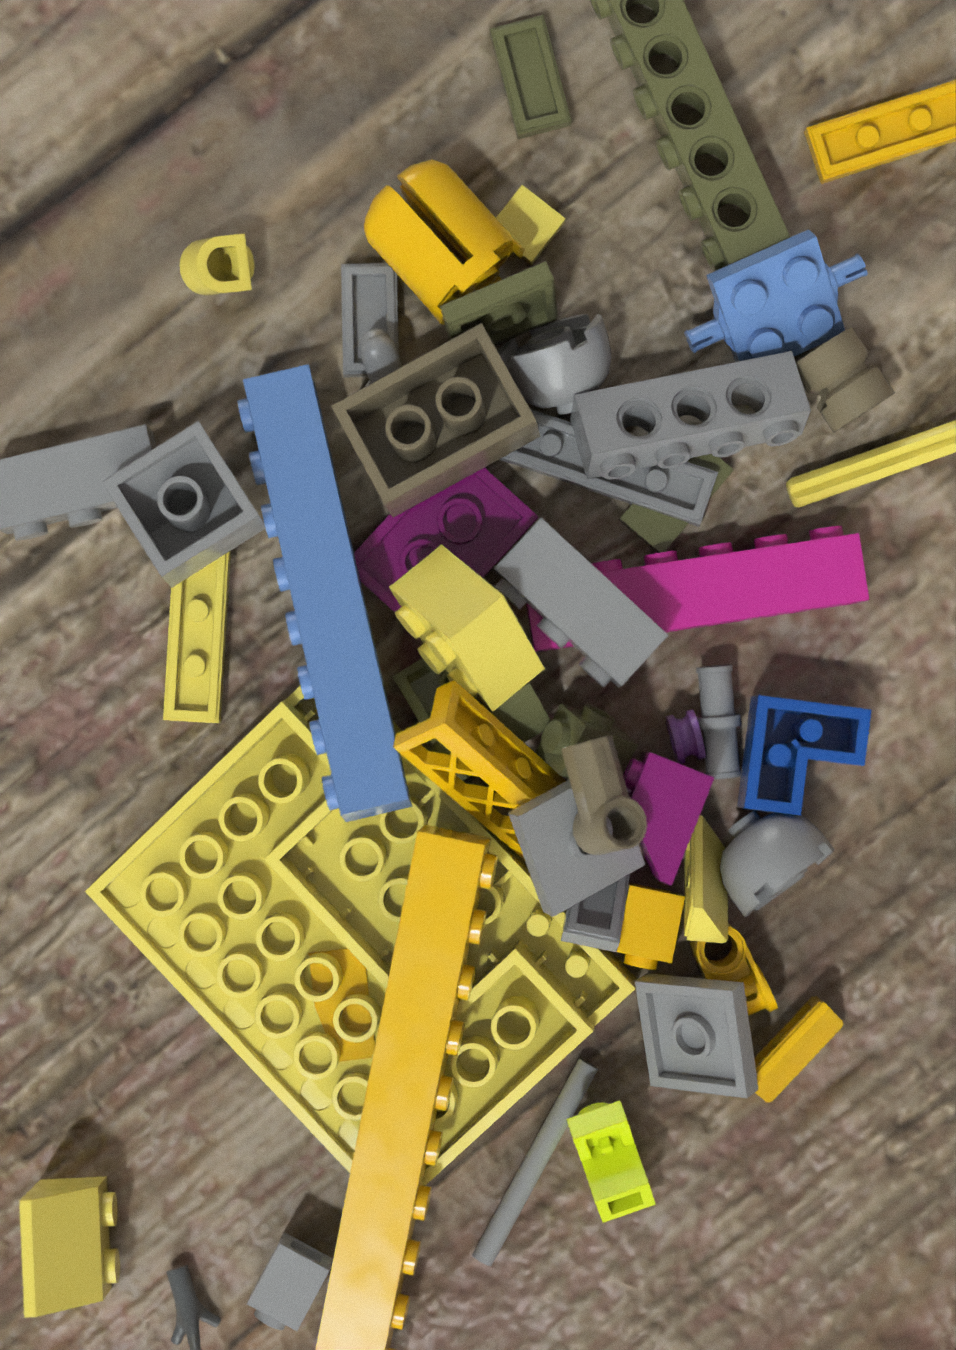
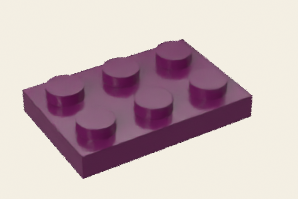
(471, 519)

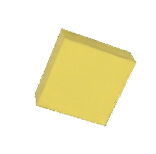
(530, 222)

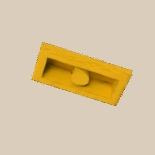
(794, 1047)

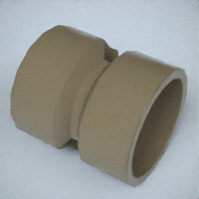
(843, 379)

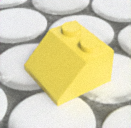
(67, 1244)

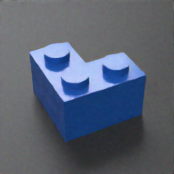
(782, 740)

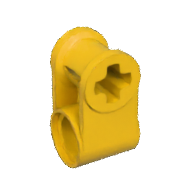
(737, 967)

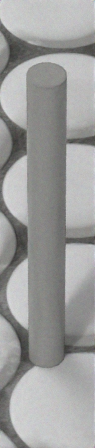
(534, 1162)

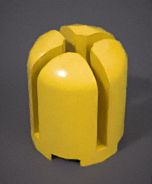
(459, 222)

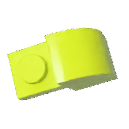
(610, 1160)

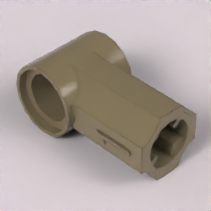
(602, 794)

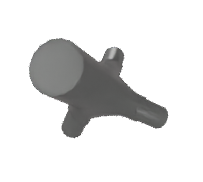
(188, 1308)

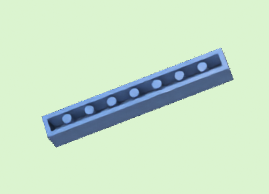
(325, 593)

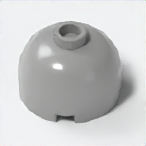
(560, 361)
(769, 857)

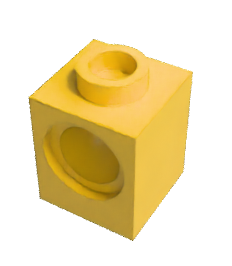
(650, 926)

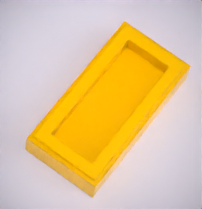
(354, 1016)

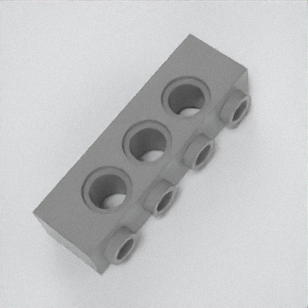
(764, 383)

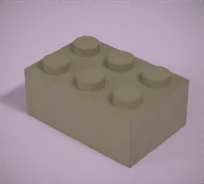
(437, 420)

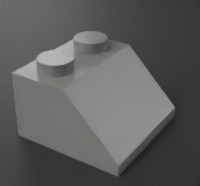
(184, 504)

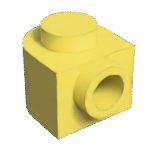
(217, 265)

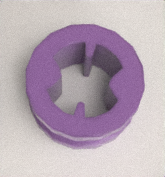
(685, 737)

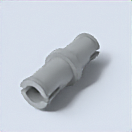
(719, 721)

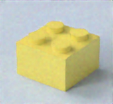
(465, 628)

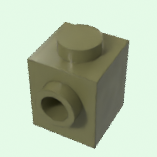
(577, 726)

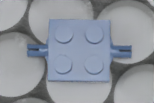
(777, 300)

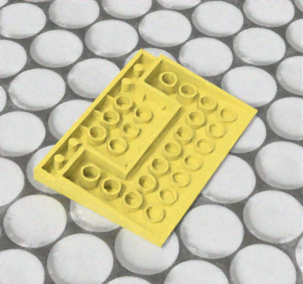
(264, 873)

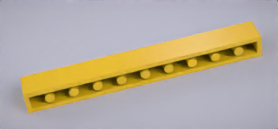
(406, 1090)

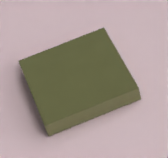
(505, 306)

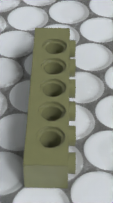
(716, 133)

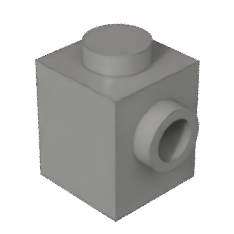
(289, 1283)

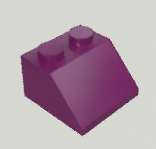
(672, 804)

